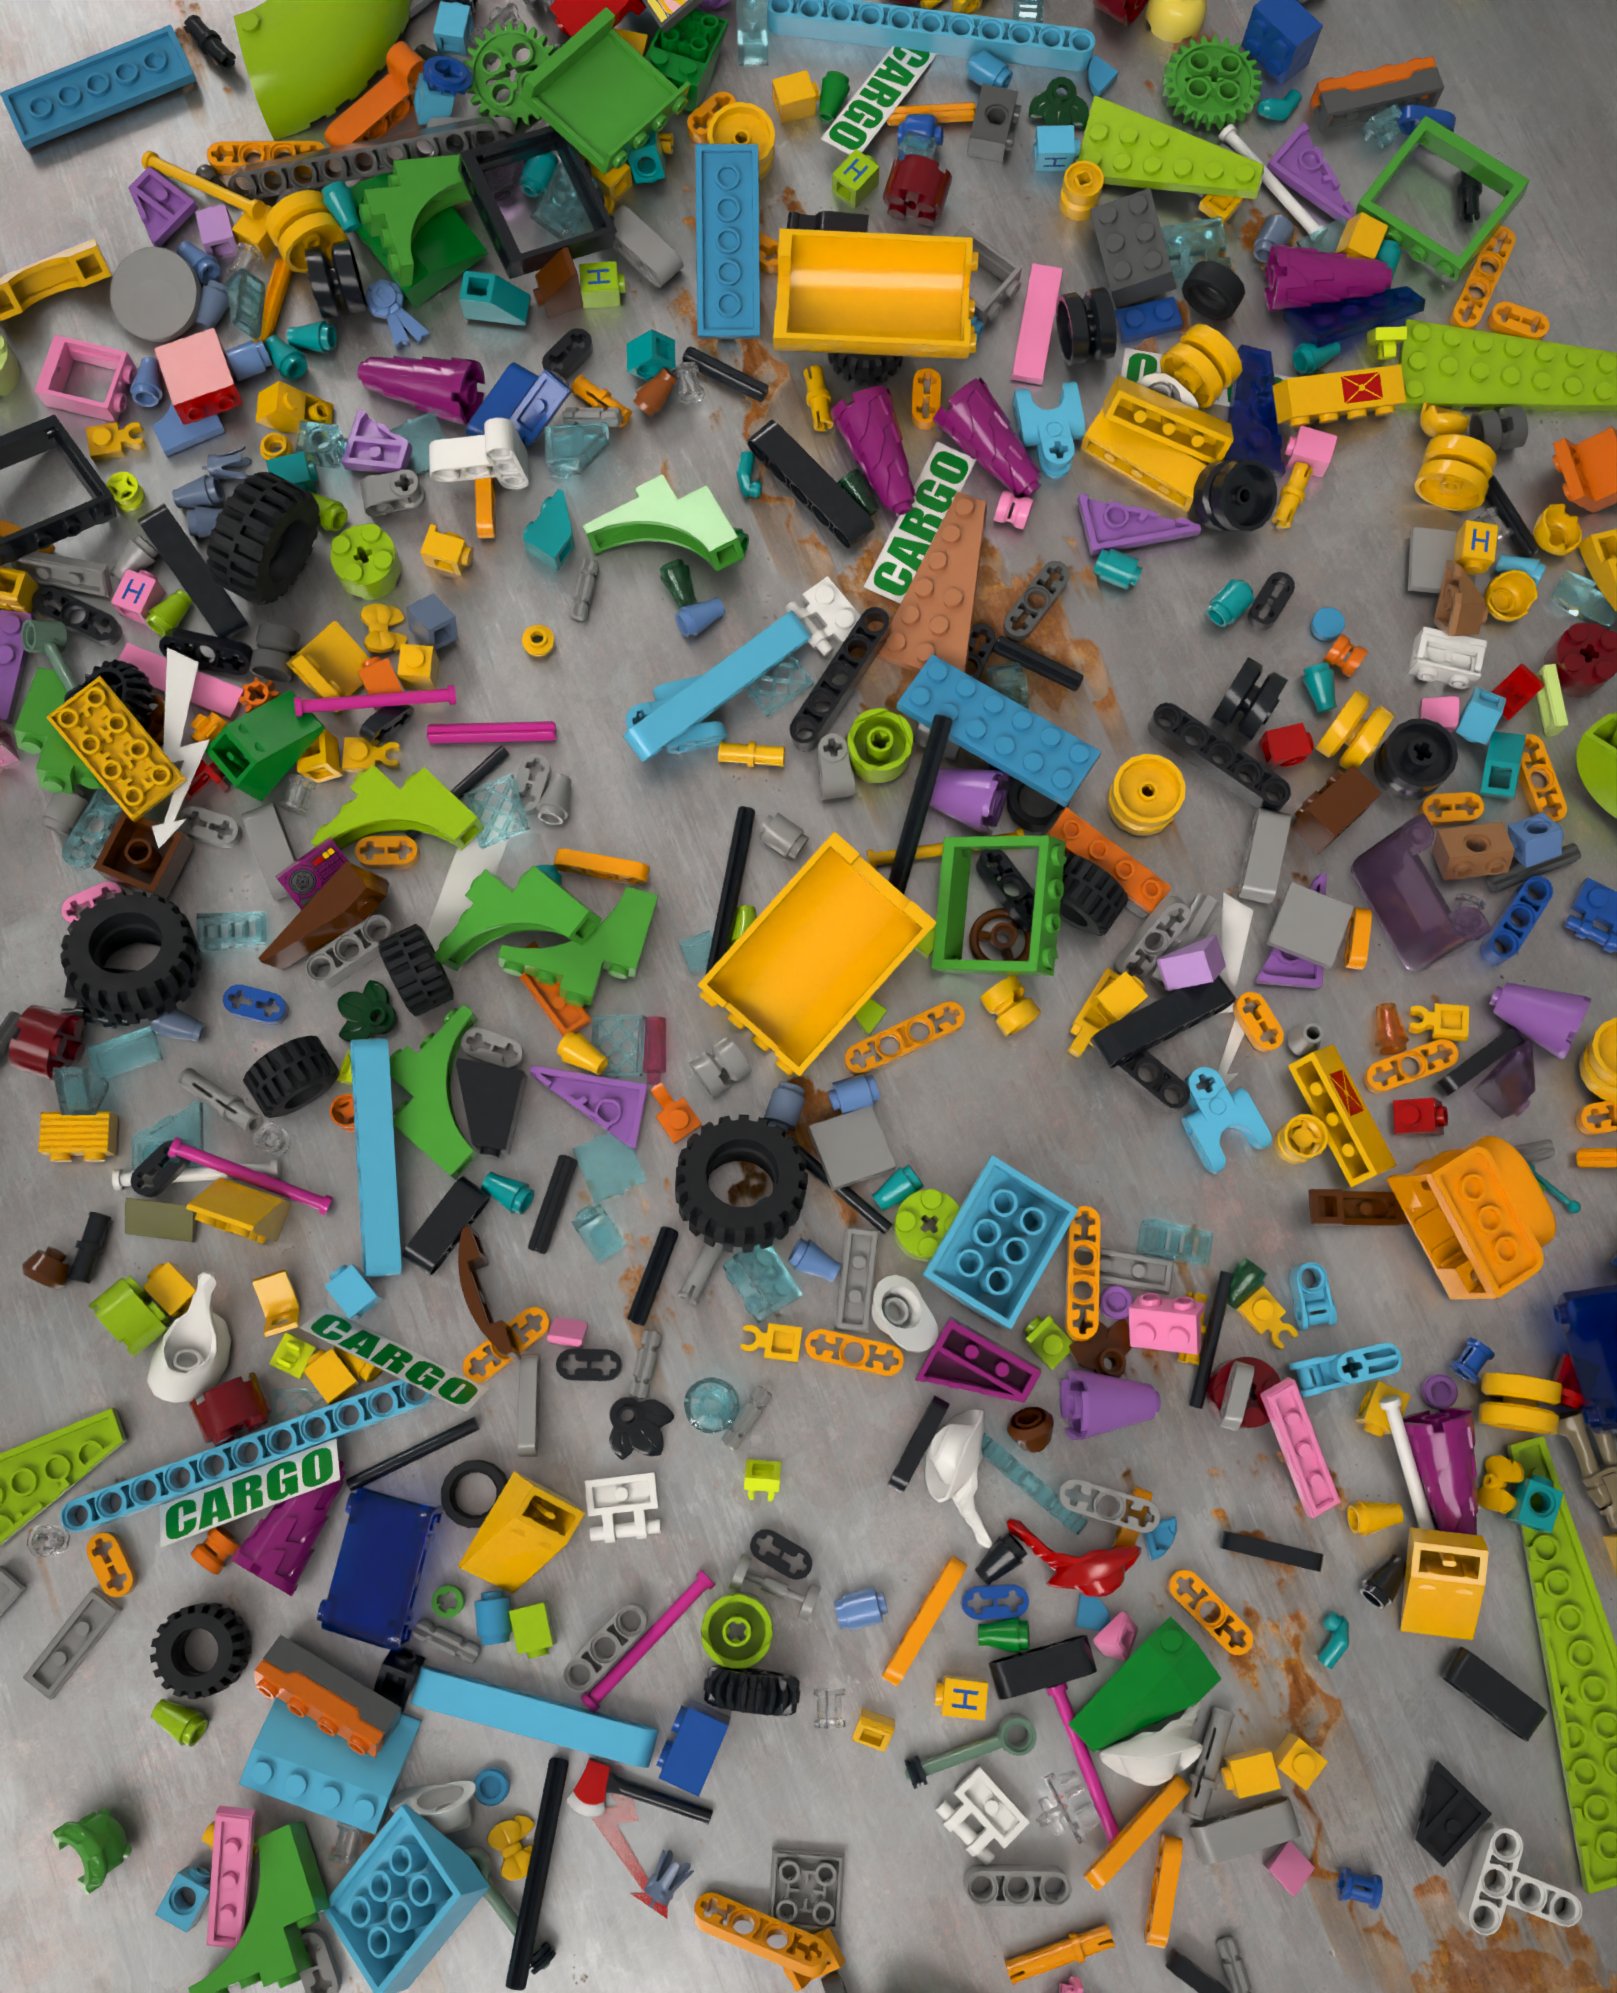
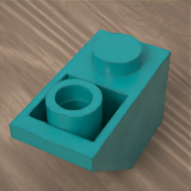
(493, 299)
(551, 534)
(1503, 765)

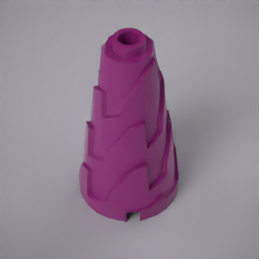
(1309, 277)
(427, 383)
(986, 435)
(876, 445)
(1446, 1466)
(285, 1539)

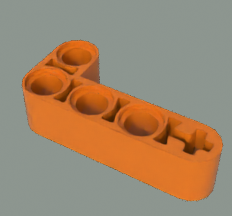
(383, 104)

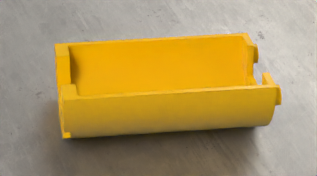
(875, 294)
(815, 955)

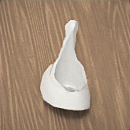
(203, 1340)
(953, 1466)
(1156, 1756)

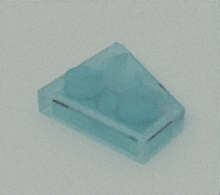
(185, 1125)

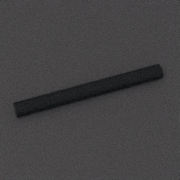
(472, 779)
(847, 1195)
(1211, 1339)
(412, 1454)

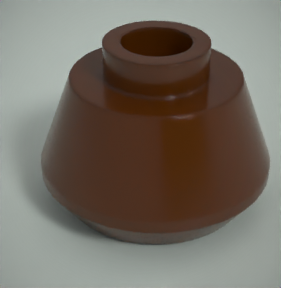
(48, 1268)
(1031, 1428)

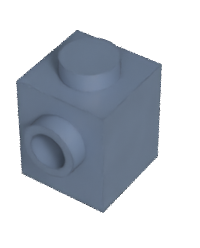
(432, 622)

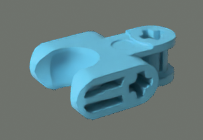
(1050, 429)
(698, 737)
(1219, 1110)
(1360, 1364)

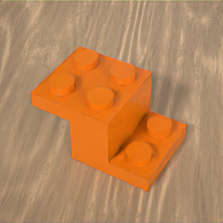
(1589, 470)

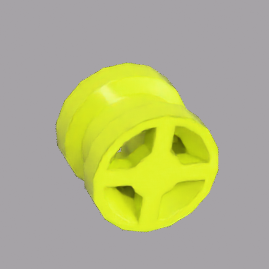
(120, 484)

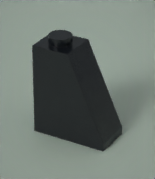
(491, 1104)

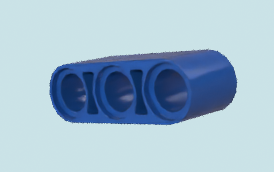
(503, 397)
(1526, 910)

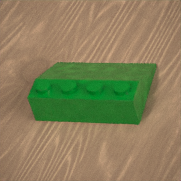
(439, 251)

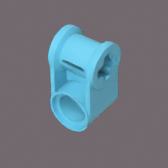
(1313, 1298)

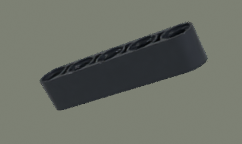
(811, 484)
(192, 572)
(841, 664)
(1213, 743)
(1161, 1021)

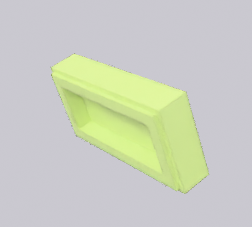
(1551, 701)

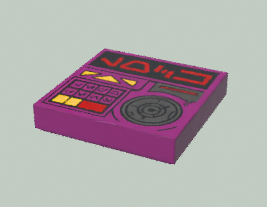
(311, 872)

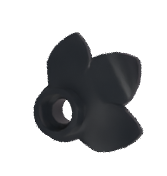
(642, 1430)

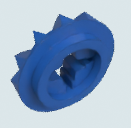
(437, 68)

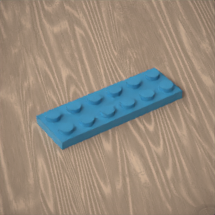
(98, 87)
(727, 241)
(1000, 730)

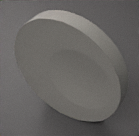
(155, 294)

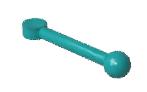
(1572, 1206)

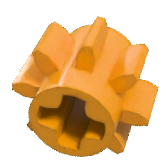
(207, 727)

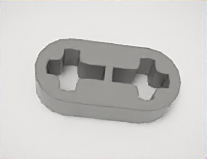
(538, 786)
(212, 820)
(494, 1041)
(1236, 1395)
(325, 1962)

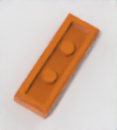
(563, 1015)

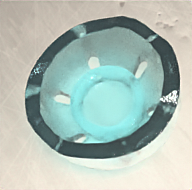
(712, 1404)

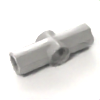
(1204, 913)

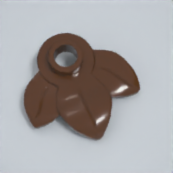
(1106, 1343)

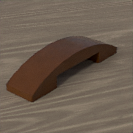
(1355, 1208)
(472, 1257)

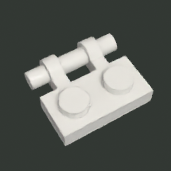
(831, 609)
(618, 1496)
(990, 1807)

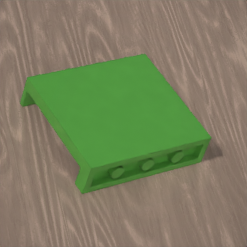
(602, 94)

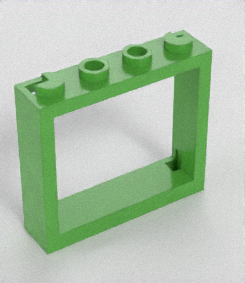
(1469, 160)
(953, 904)

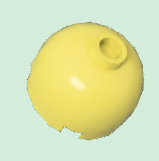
(1175, 18)

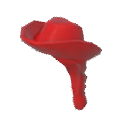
(1092, 1574)

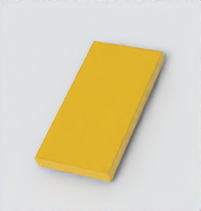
(116, 749)

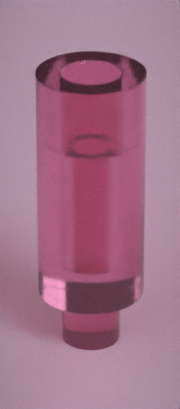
(654, 1049)

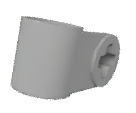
(389, 493)
(835, 773)

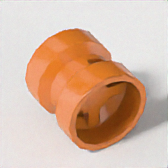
(1340, 650)
(342, 1111)
(215, 1549)

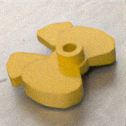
(378, 619)
(1493, 1493)
(506, 1838)

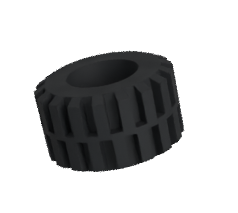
(865, 367)
(1090, 896)
(415, 970)
(291, 1076)
(171, 1650)

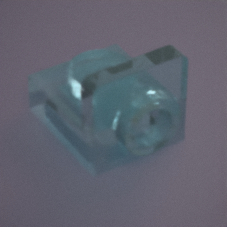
(598, 1232)

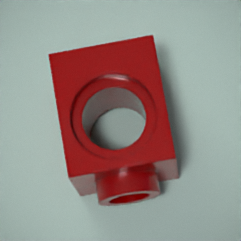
(1286, 746)

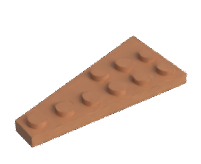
(942, 596)

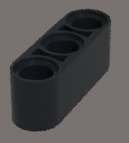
(1154, 1090)
(444, 1225)
(1042, 1667)
(1494, 1694)

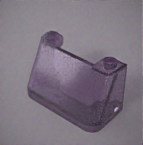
(1410, 903)

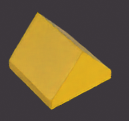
(873, 1730)

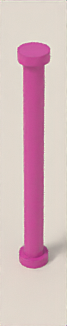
(375, 700)
(249, 1175)
(647, 1641)
(1085, 1762)

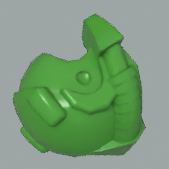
(100, 1844)

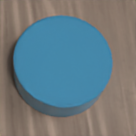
(1327, 624)
(491, 1786)

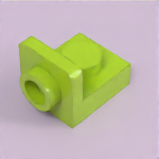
(1047, 1341)

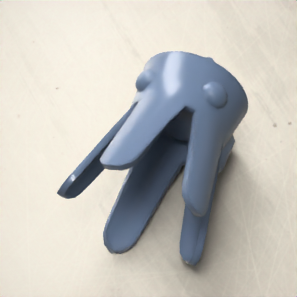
(220, 464)
(666, 1879)

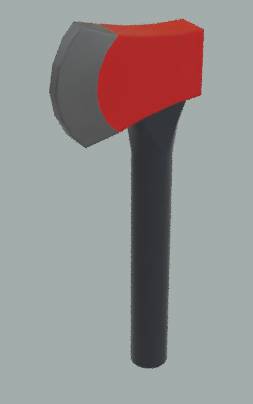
(589, 1794)

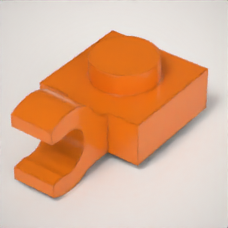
(677, 1117)

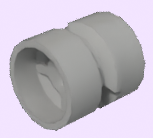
(720, 1066)

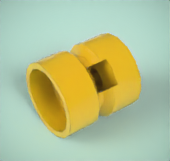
(1080, 190)
(1010, 1005)
(1301, 1139)

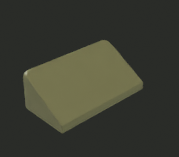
(159, 1220)

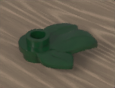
(1058, 109)
(362, 1011)

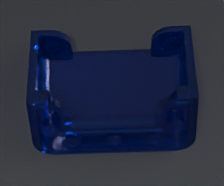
(1591, 1338)
(379, 1568)

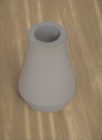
(135, 557)
(555, 801)
(1301, 1043)

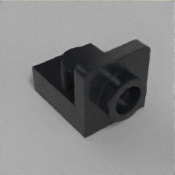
(398, 1676)

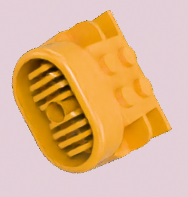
(1478, 1217)

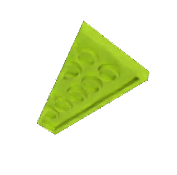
(1156, 156)
(52, 1464)

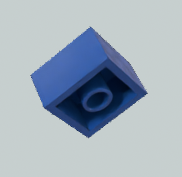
(1281, 37)
(697, 1742)

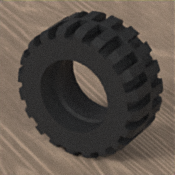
(263, 538)
(120, 923)
(751, 1143)

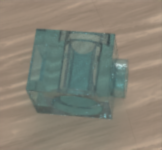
(313, 434)

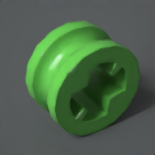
(452, 1611)

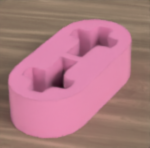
(87, 898)

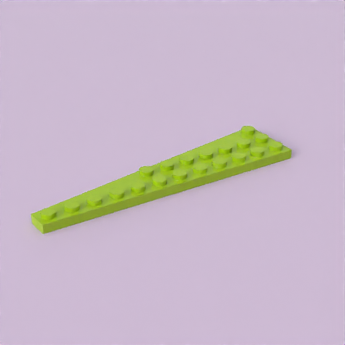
(1500, 370)
(1579, 1673)

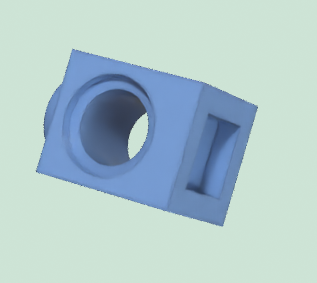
(1536, 839)

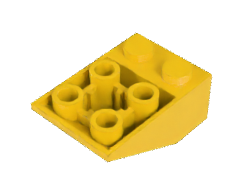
(241, 1210)
(520, 1534)
(1443, 1583)

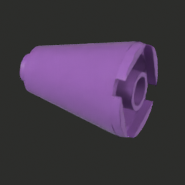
(970, 796)
(1542, 1014)
(1104, 1403)

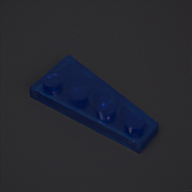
(1339, 320)
(1254, 412)

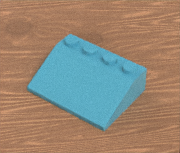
(1000, 1243)
(323, 1773)
(403, 1900)

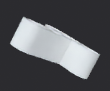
(495, 454)
(1507, 1886)

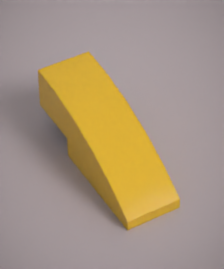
(1600, 557)

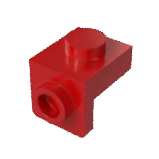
(1518, 690)
(203, 776)
(1419, 1116)
(1566, 1376)

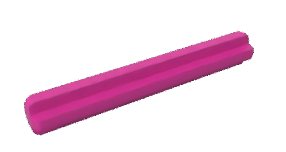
(491, 732)

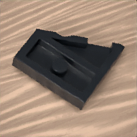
(1447, 1816)

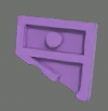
(160, 205)
(375, 447)

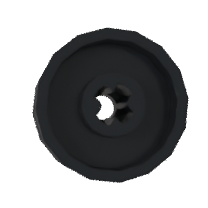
(337, 279)
(1086, 326)
(1235, 495)
(1252, 701)
(1415, 759)

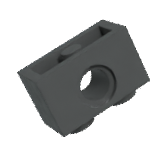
(998, 107)

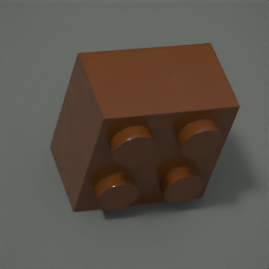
(1334, 808)
(137, 863)

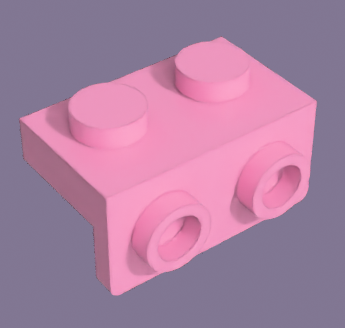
(1166, 1323)

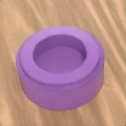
(1115, 1302)
(1439, 1391)

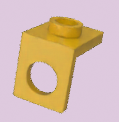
(278, 1302)

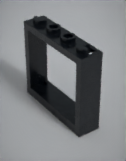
(522, 147)
(32, 441)

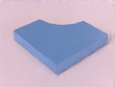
(177, 436)

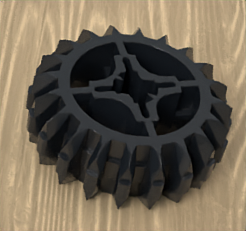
(128, 684)
(752, 1690)

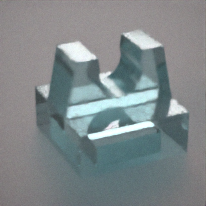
(1383, 126)

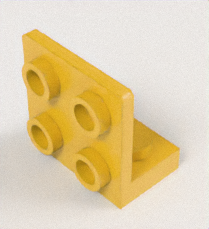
(330, 663)

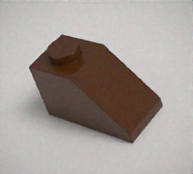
(558, 285)

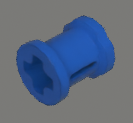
(1471, 1360)
(1372, 1885)

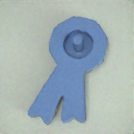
(386, 301)

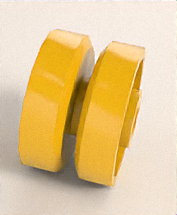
(745, 125)
(302, 223)
(1202, 363)
(1455, 472)
(1357, 733)
(1146, 794)
(1599, 1062)
(1520, 1400)

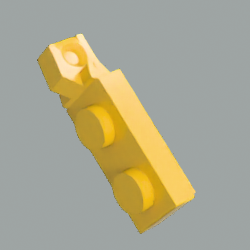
(1088, 1019)

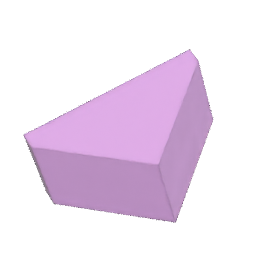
(1192, 964)

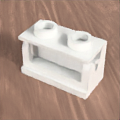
(1447, 658)

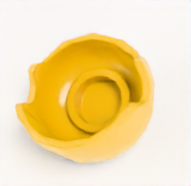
(1442, 421)
(1557, 531)
(1510, 595)

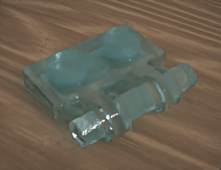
(1195, 239)

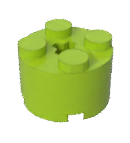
(363, 545)
(888, 730)
(908, 1222)
(129, 1316)
(734, 1651)

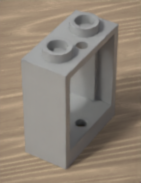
(999, 266)

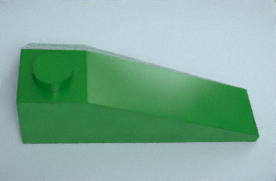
(1154, 1683)

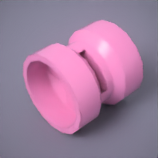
(1020, 512)

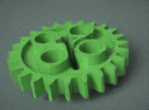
(505, 45)
(1219, 74)

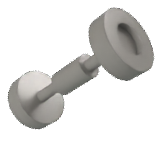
(775, 1587)

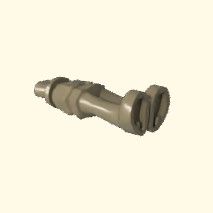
(1599, 1479)

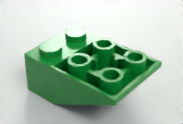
(689, 53)
(264, 745)

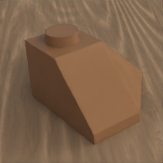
(1460, 604)

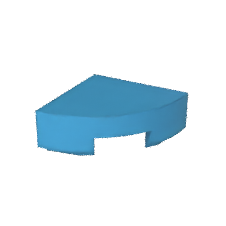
(1100, 75)
(1160, 1538)
(1091, 1613)

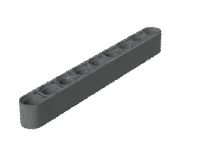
(347, 157)

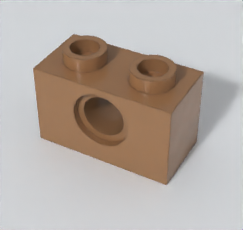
(1473, 851)

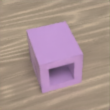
(216, 231)

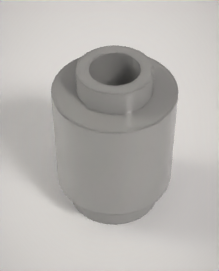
(64, 811)
(783, 835)

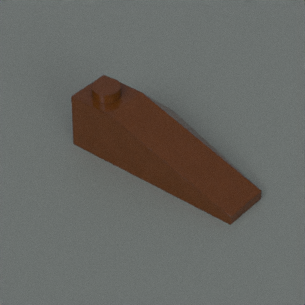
(336, 908)

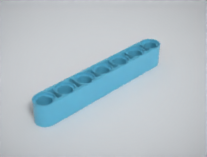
(717, 686)
(375, 1157)
(534, 1716)

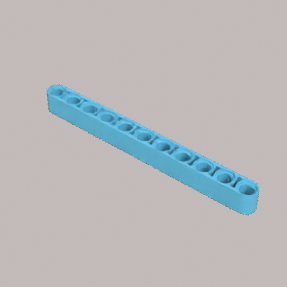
(933, 31)
(235, 1463)

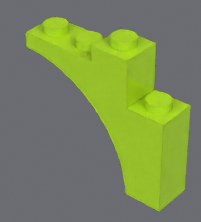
(383, 807)

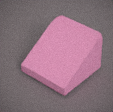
(1441, 710)
(568, 1332)
(1117, 1637)
(1289, 1867)

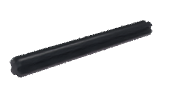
(920, 801)
(731, 885)
(537, 1874)

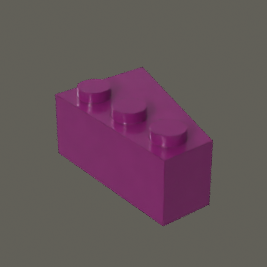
(977, 1364)

